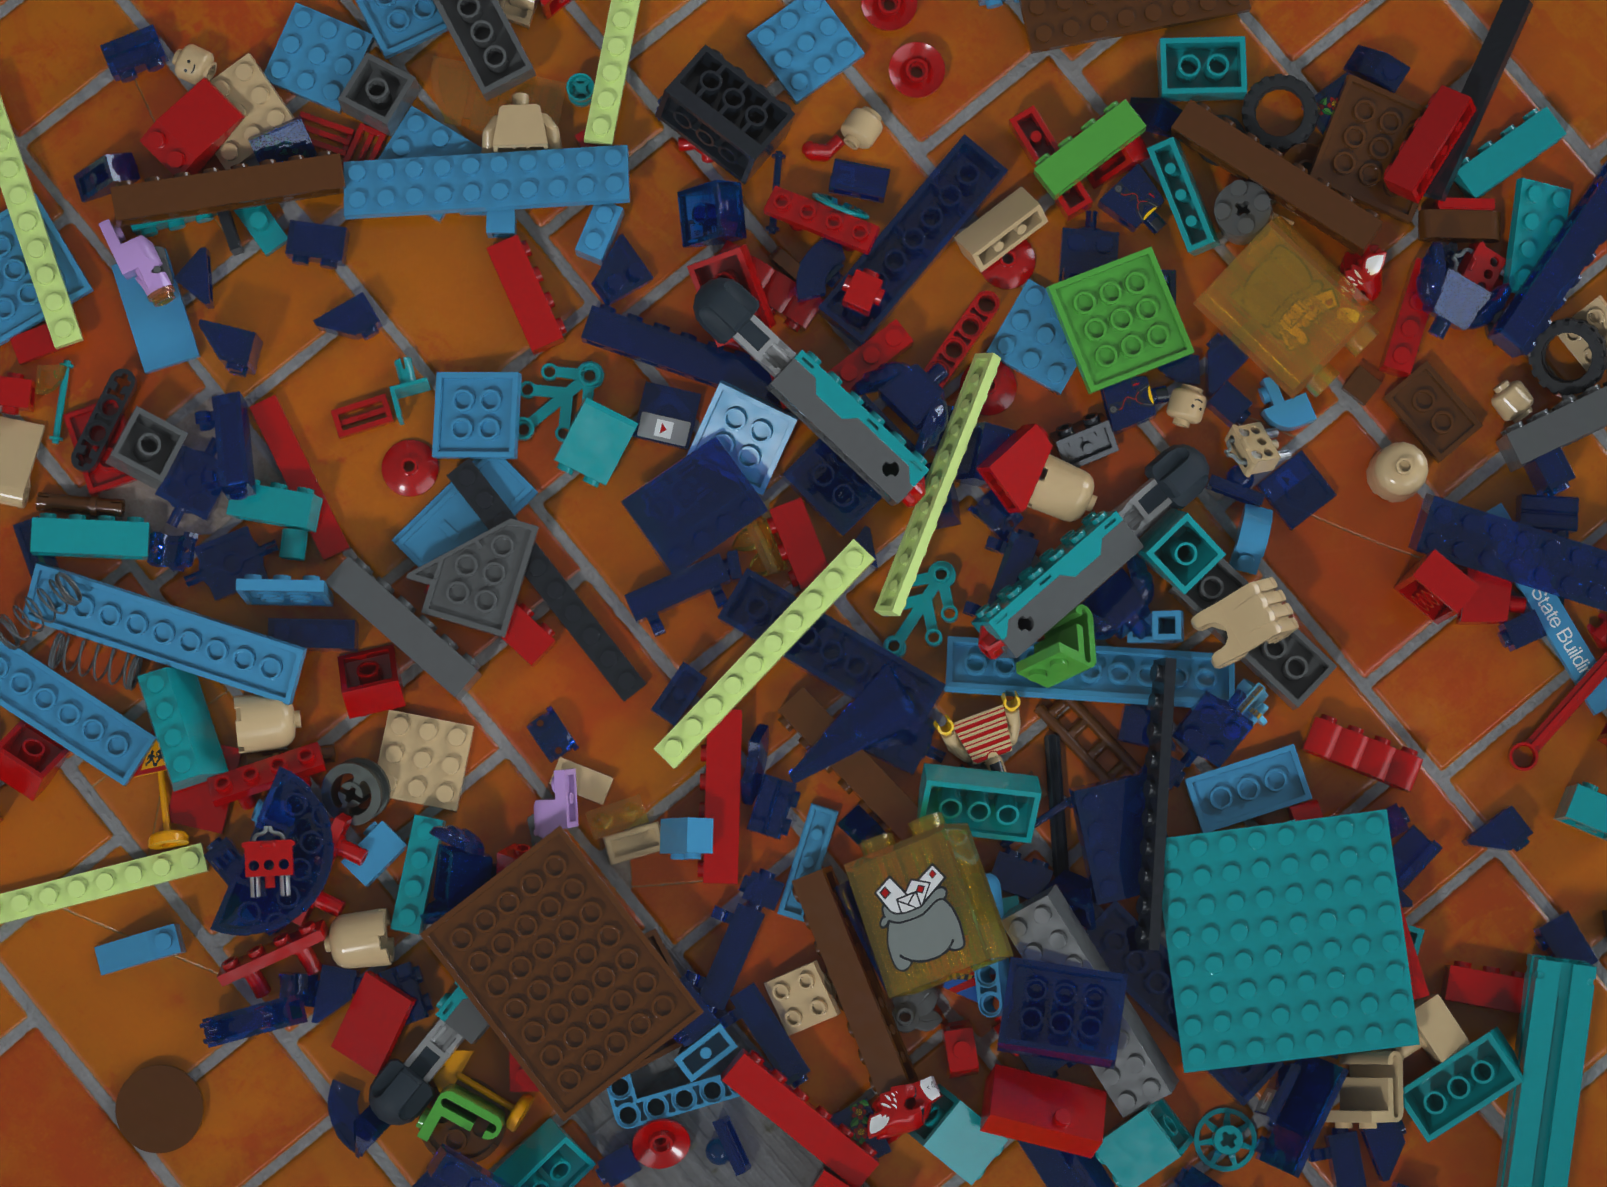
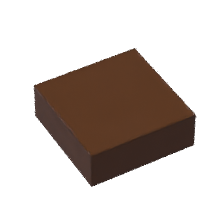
(1361, 385)

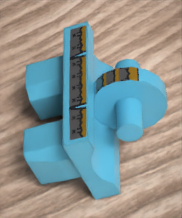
(1253, 705)

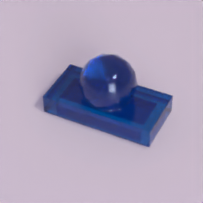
(1236, 487)
(727, 1147)

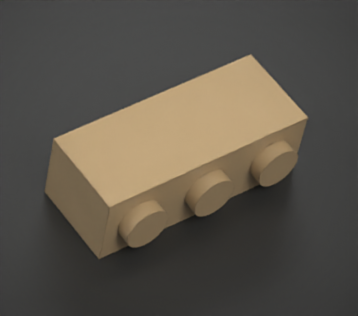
(1001, 229)

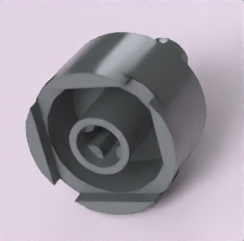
(1238, 198)

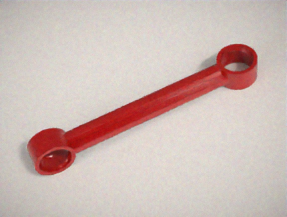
(1562, 712)

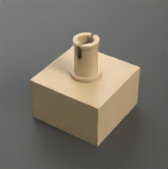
(1437, 1030)

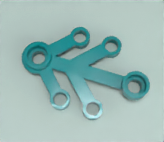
(561, 396)
(923, 605)

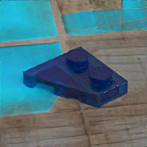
(620, 273)

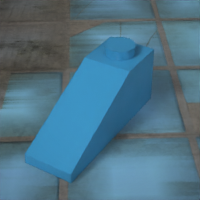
(140, 949)

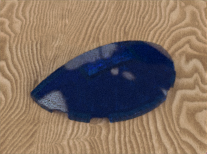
(300, 817)

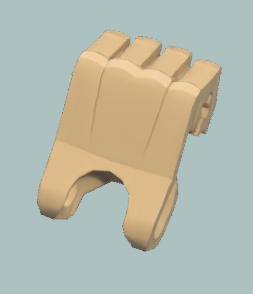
(1249, 618)

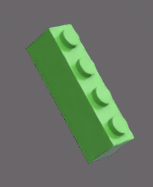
(1089, 149)

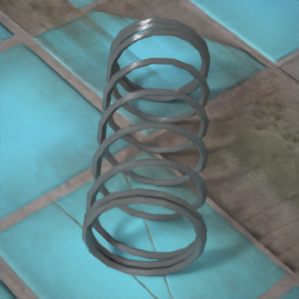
(13, 630)
(131, 680)

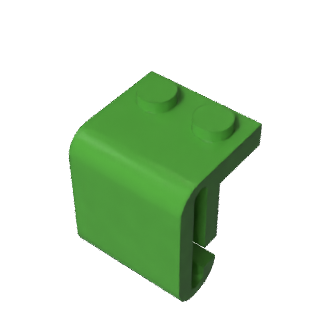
(1064, 651)
(446, 1108)

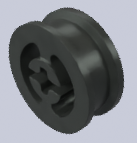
(367, 779)

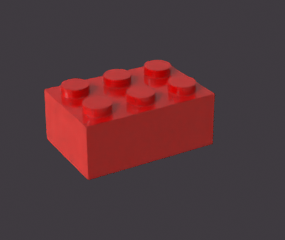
(734, 265)

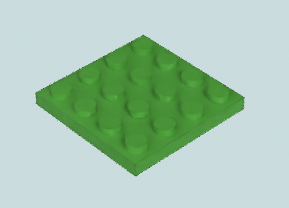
(1120, 320)

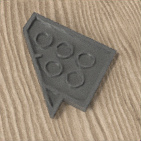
(480, 578)

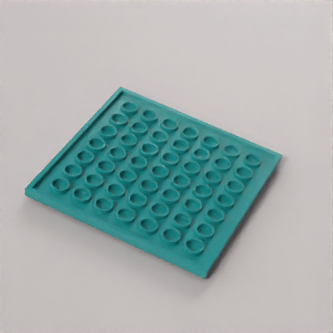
(1287, 942)

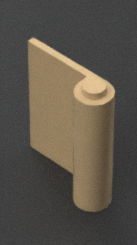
(17, 456)

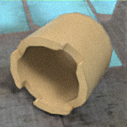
(1397, 471)
(1063, 491)
(264, 723)
(361, 939)

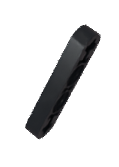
(98, 418)

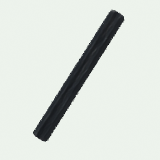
(1055, 796)

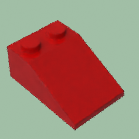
(192, 129)

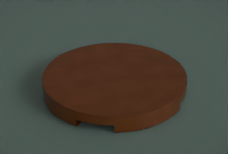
(159, 1109)
(461, 1140)

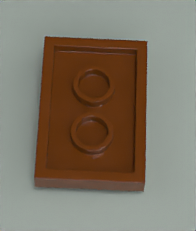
(1432, 412)

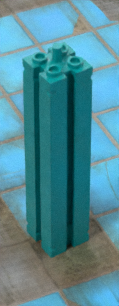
(1551, 1059)

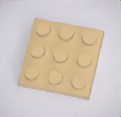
(256, 99)
(425, 759)

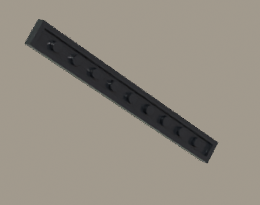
(552, 586)
(1156, 804)

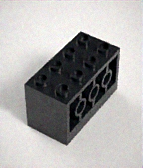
(725, 114)

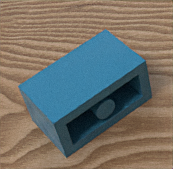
(599, 232)
(686, 837)
(383, 848)
(705, 1052)

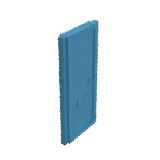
(450, 519)

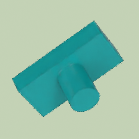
(263, 228)

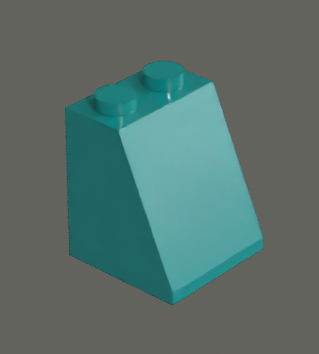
(594, 442)
(1179, 550)
(956, 1138)
(1143, 1144)

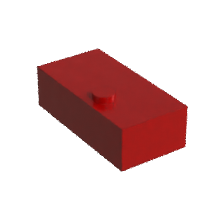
(1436, 587)
(1043, 1111)

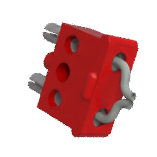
(1480, 265)
(269, 850)

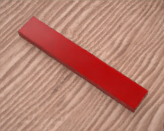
(298, 472)

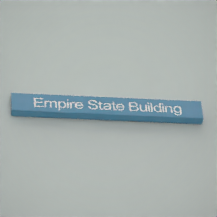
(1562, 634)

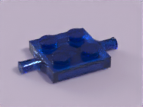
(1087, 246)
(183, 484)
(228, 559)
(1213, 728)
(906, 750)

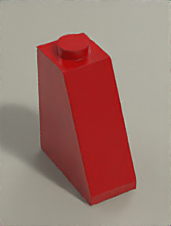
(1016, 466)

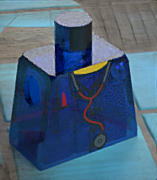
(1134, 202)
(1132, 402)

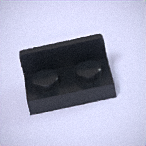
(1085, 440)

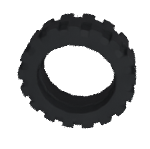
(1290, 84)
(1596, 344)

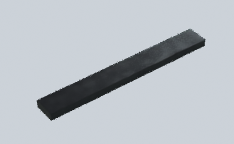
(1482, 84)

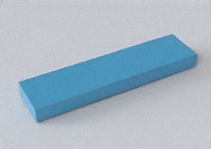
(808, 855)

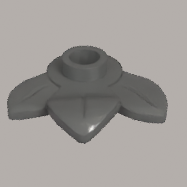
(920, 1009)

